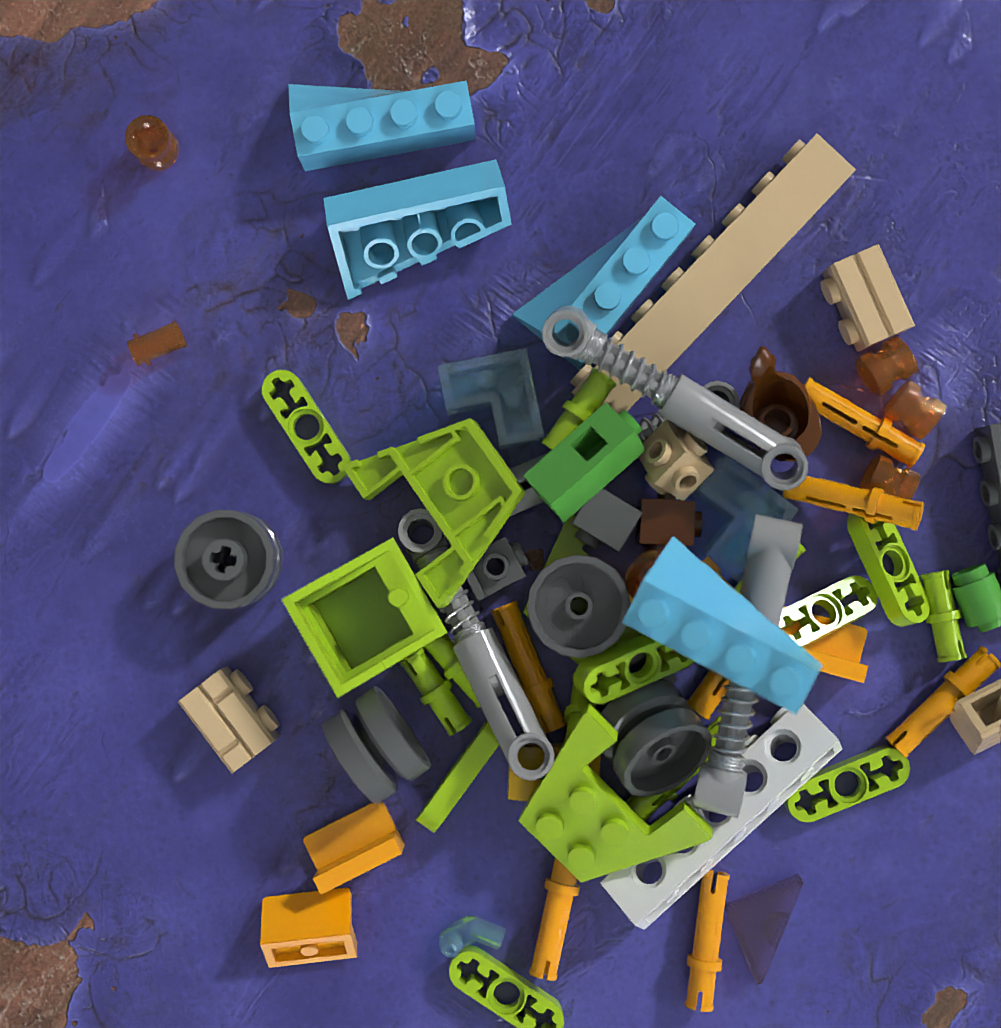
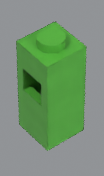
(586, 461)

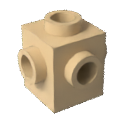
(675, 461)

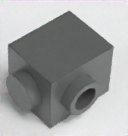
(605, 521)

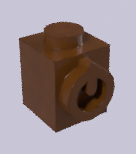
(667, 518)

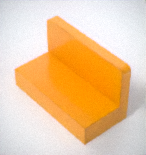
(838, 651)
(353, 845)
(307, 928)

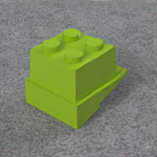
(364, 616)

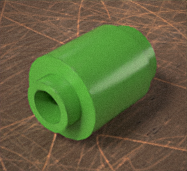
(978, 596)

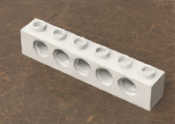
(781, 779)

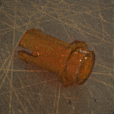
(156, 343)

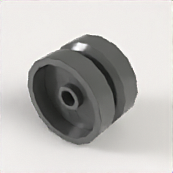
(203, 566)
(563, 628)
(657, 739)
(375, 745)

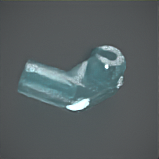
(468, 930)

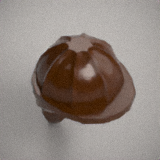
(781, 404)

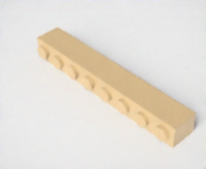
(729, 262)

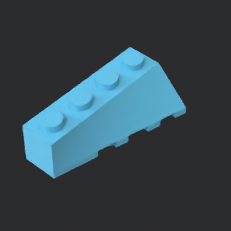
(364, 124)
(413, 221)
(612, 276)
(711, 623)

